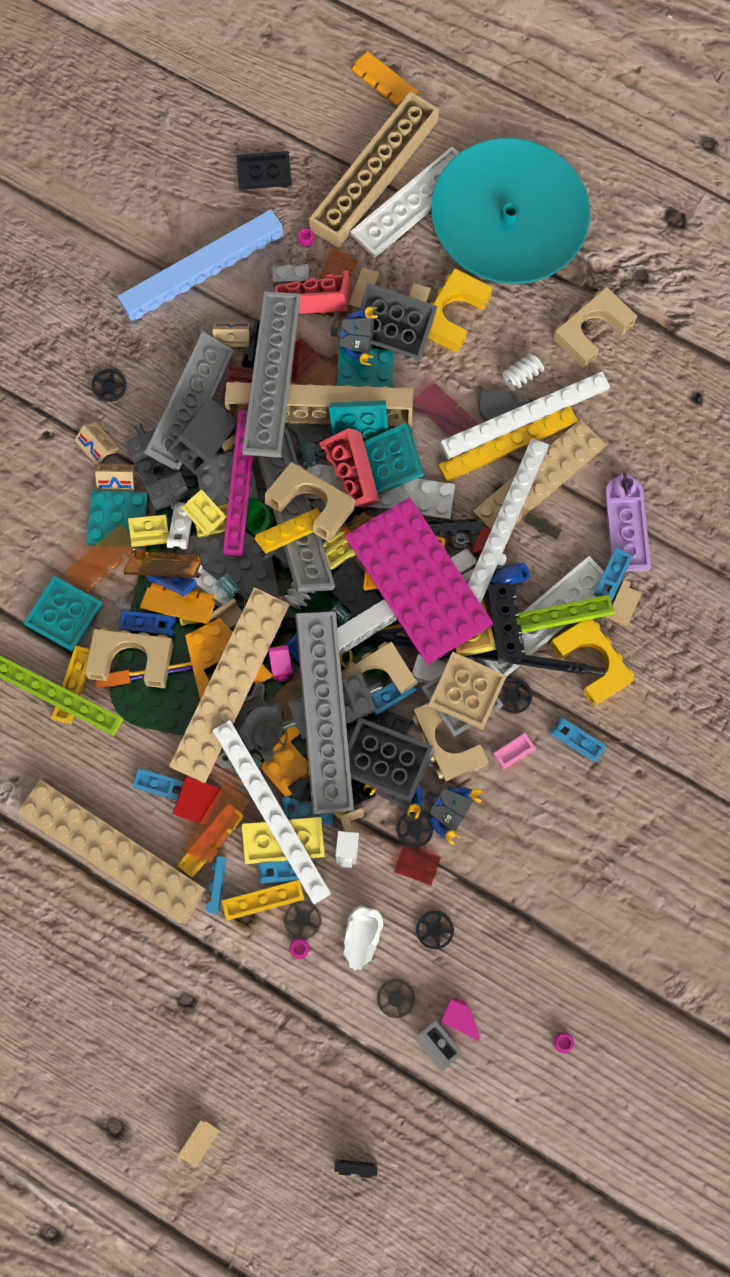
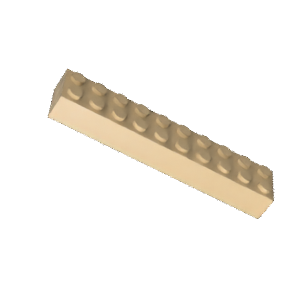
(374, 169)
(311, 402)
(229, 684)
(112, 852)

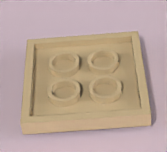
(467, 690)

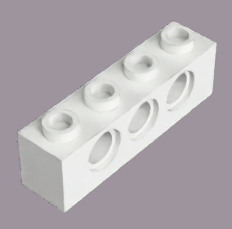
(347, 848)

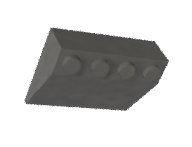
(401, 322)
(388, 759)

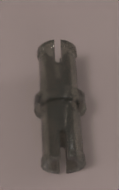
(543, 526)

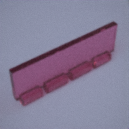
(442, 411)

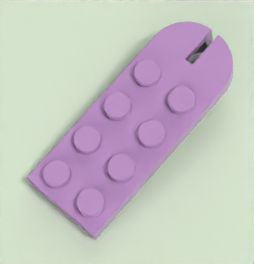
(628, 521)

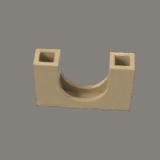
(369, 276)
(604, 306)
(298, 481)
(108, 643)
(388, 660)
(448, 764)

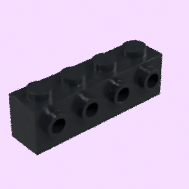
(505, 626)

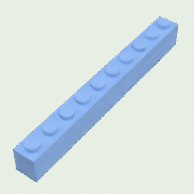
(200, 265)

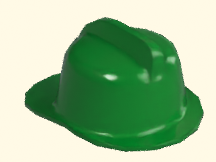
(258, 517)

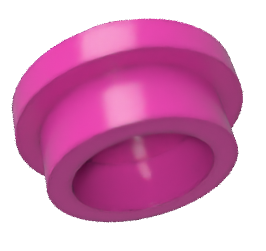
(305, 237)
(299, 948)
(563, 1042)

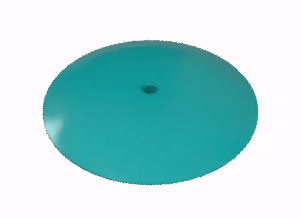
(515, 178)

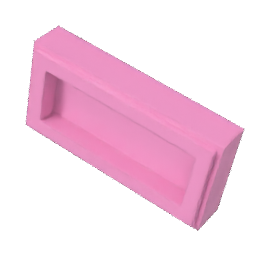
(514, 751)

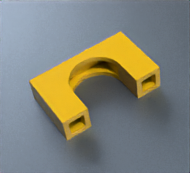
(457, 287)
(588, 634)

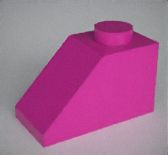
(280, 663)
(460, 1018)

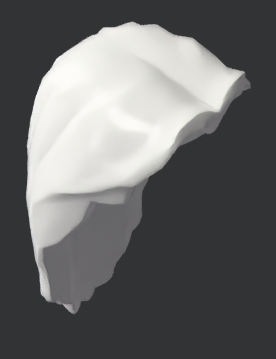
(362, 935)

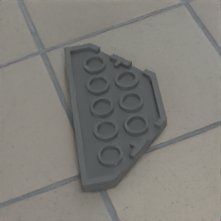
(245, 570)

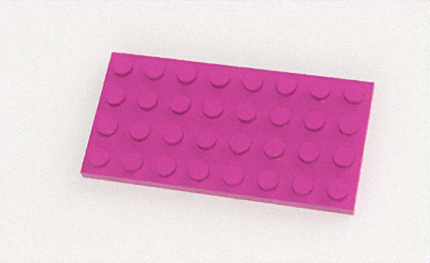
(418, 581)

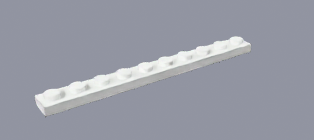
(524, 415)
(507, 518)
(272, 812)

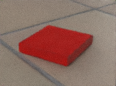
(194, 799)

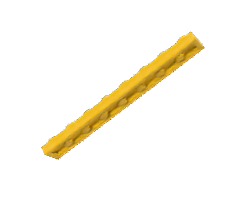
(507, 444)

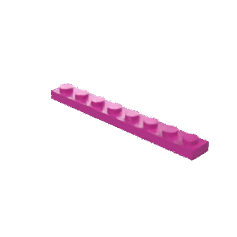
(238, 493)

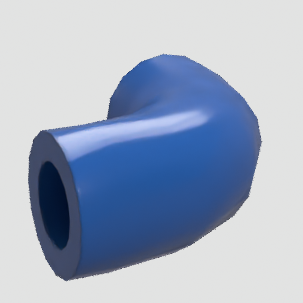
(513, 573)

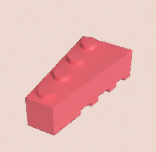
(321, 295)
(352, 466)

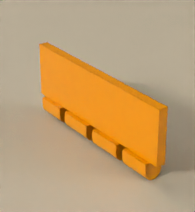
(382, 78)
(194, 606)

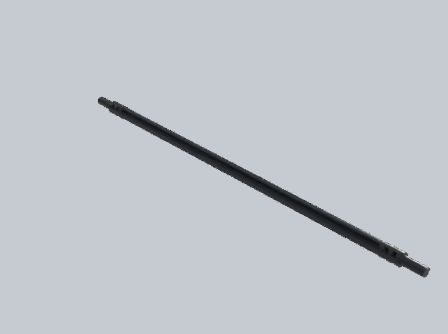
(526, 660)

